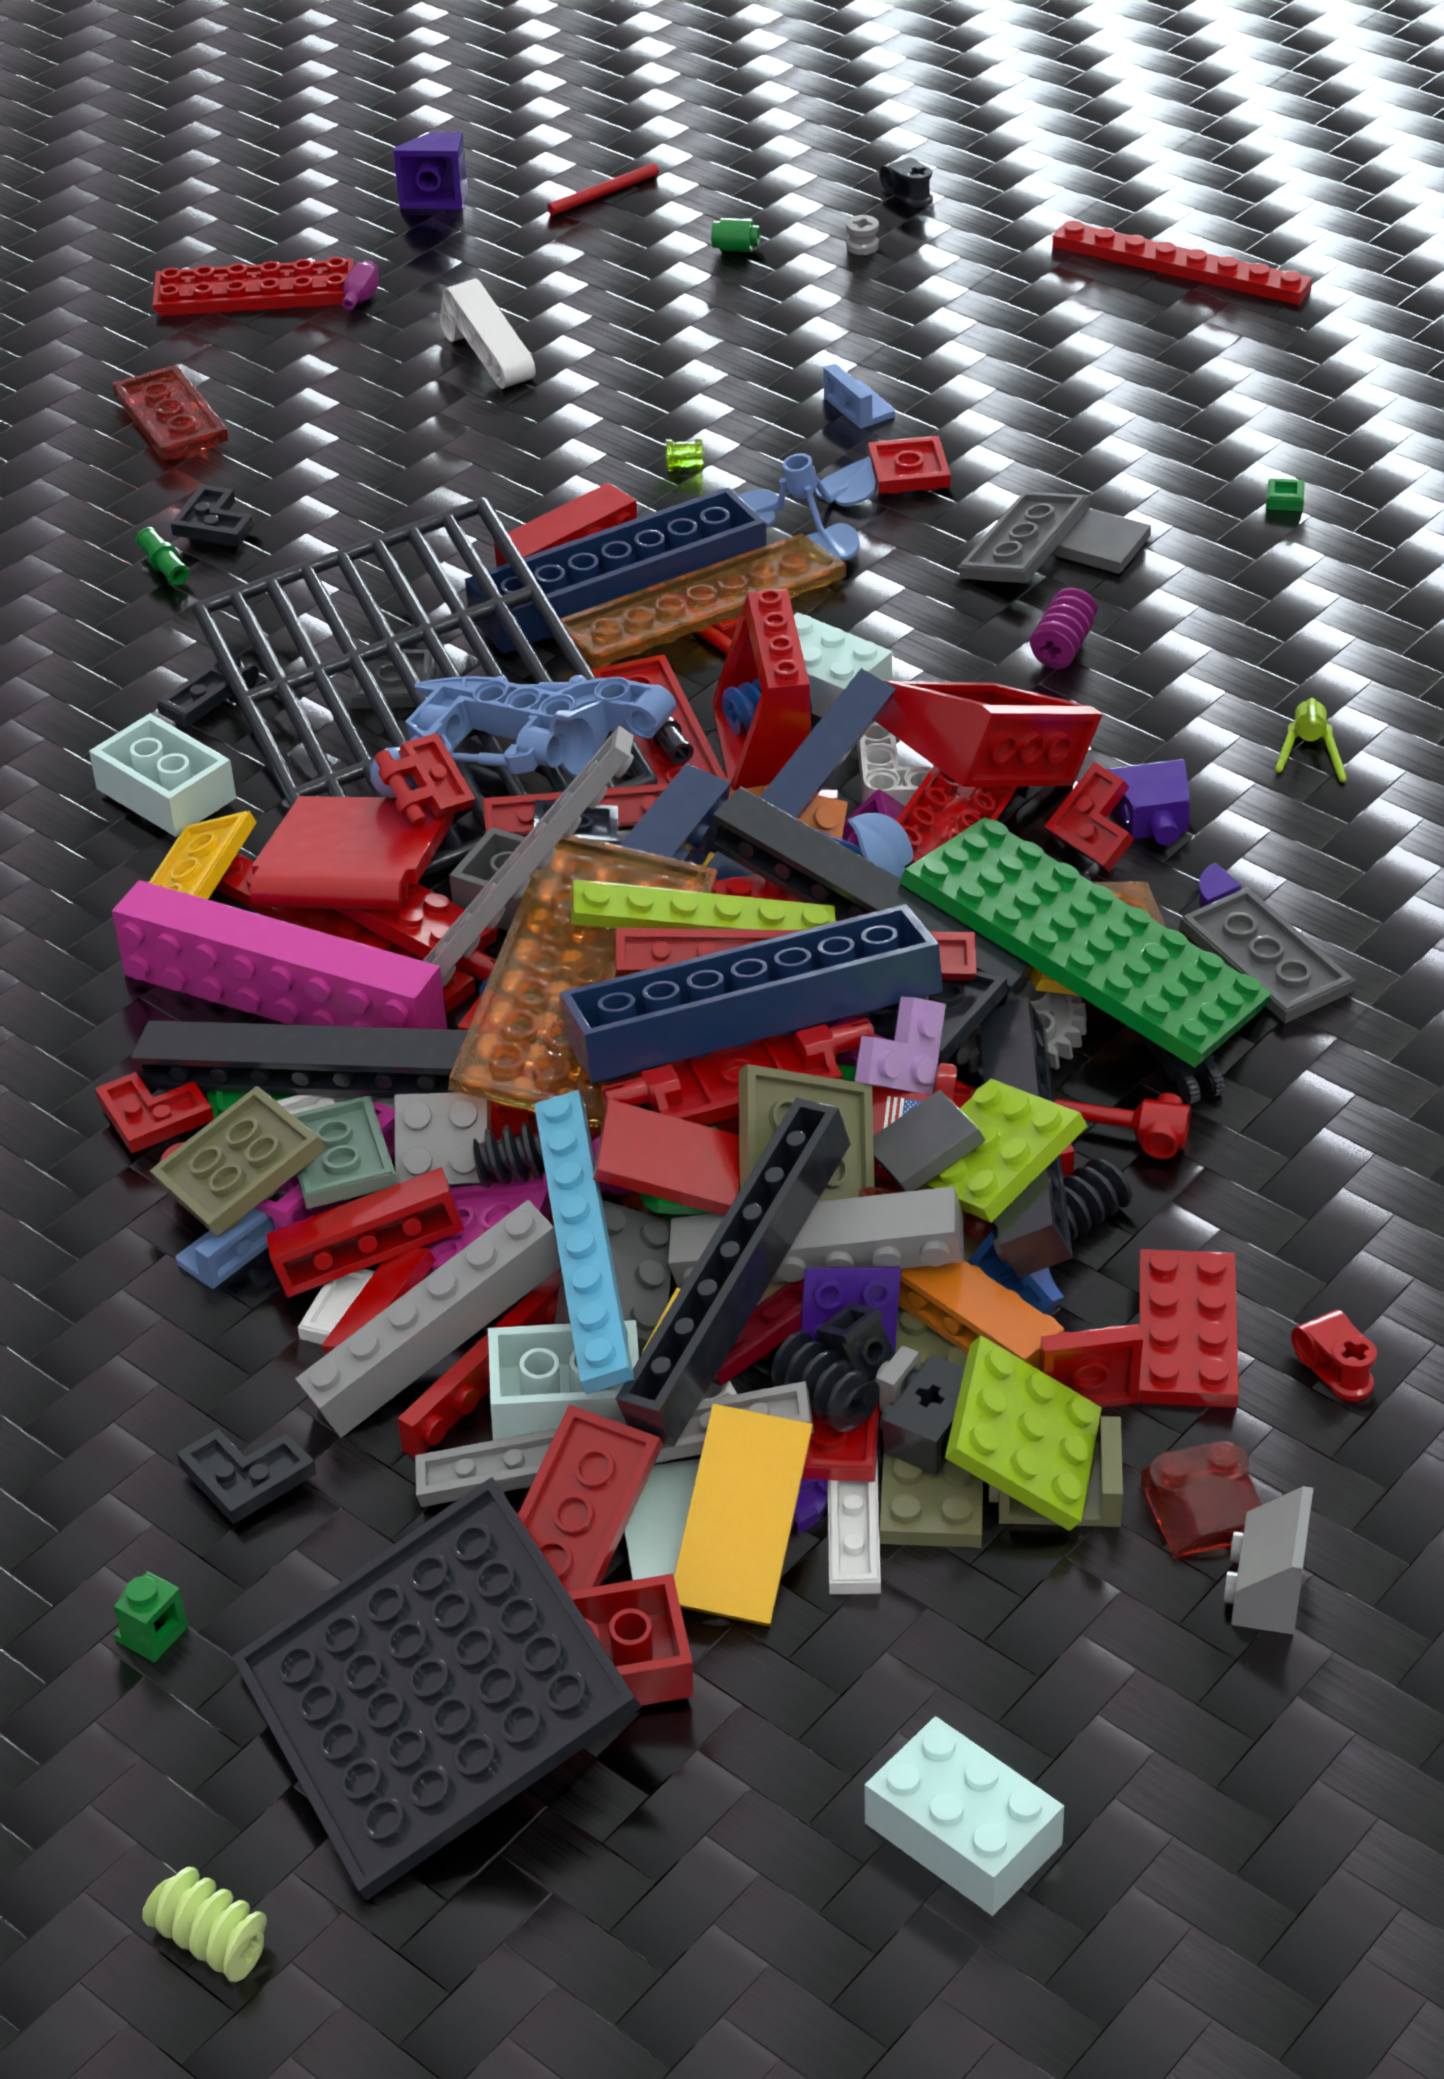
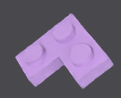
(912, 1057)

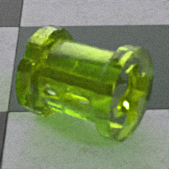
(684, 454)

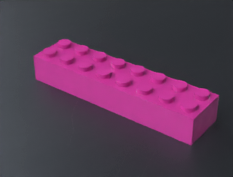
(271, 964)

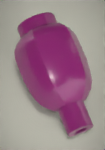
(360, 284)

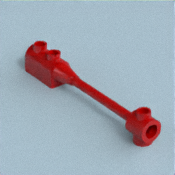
(1157, 1124)

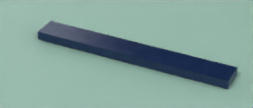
(820, 754)

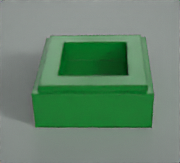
(1285, 494)

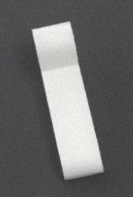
(473, 315)
(881, 769)

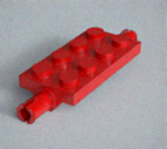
(421, 926)
(708, 1087)

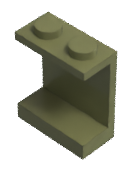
(1104, 1487)

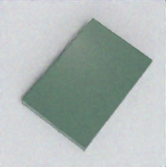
(354, 1156)

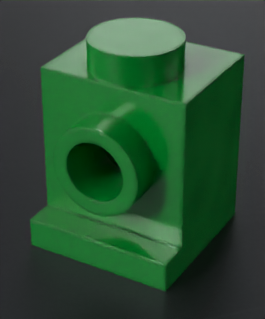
(140, 1606)

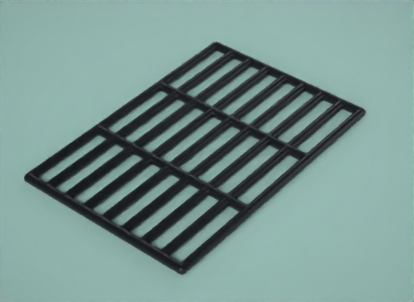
(356, 659)

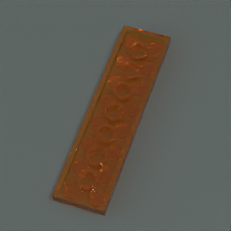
(699, 599)

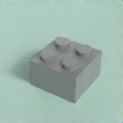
(438, 1133)

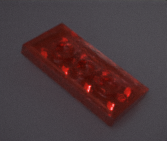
(170, 412)

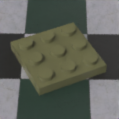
(768, 1095)
(238, 1160)

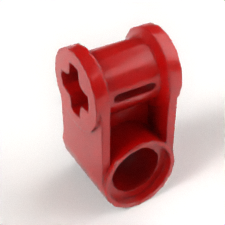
(1337, 1354)

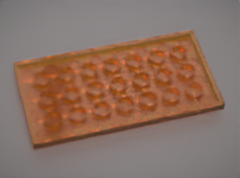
(518, 1034)

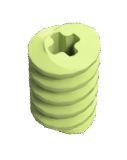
(207, 1923)

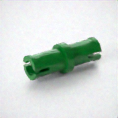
(162, 556)

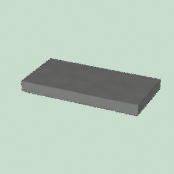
(1024, 537)
(1267, 947)

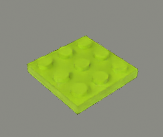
(1020, 1143)
(1024, 1433)

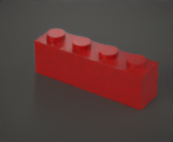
(576, 519)
(364, 1232)

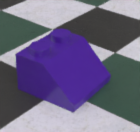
(431, 172)

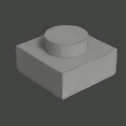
(894, 1375)

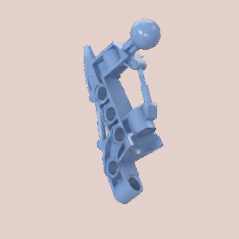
(548, 719)

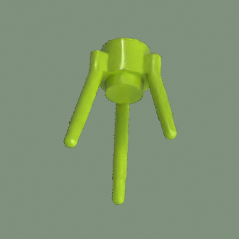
(1311, 725)

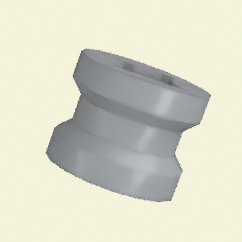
(862, 234)

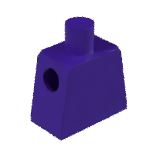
(1155, 801)

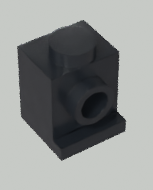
(858, 1338)

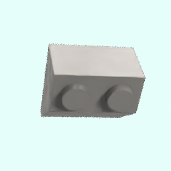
(1270, 1563)

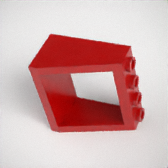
(766, 649)
(992, 732)

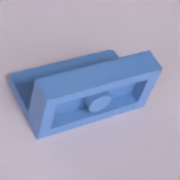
(854, 398)
(217, 1258)

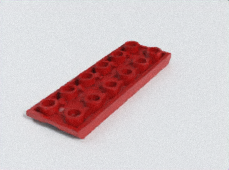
(250, 286)
(945, 809)

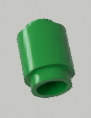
(735, 235)

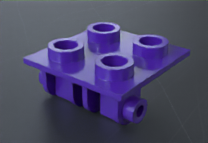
(833, 1288)

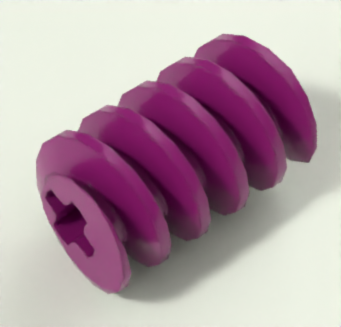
(1063, 628)

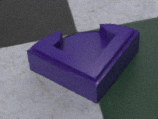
(1216, 884)
(810, 1503)

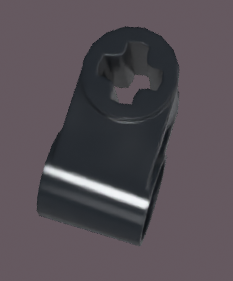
(908, 181)

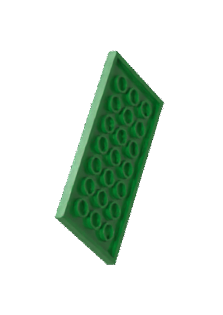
(1088, 940)

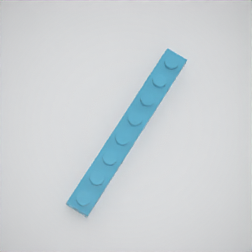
(583, 1244)

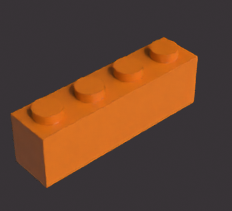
(966, 1303)

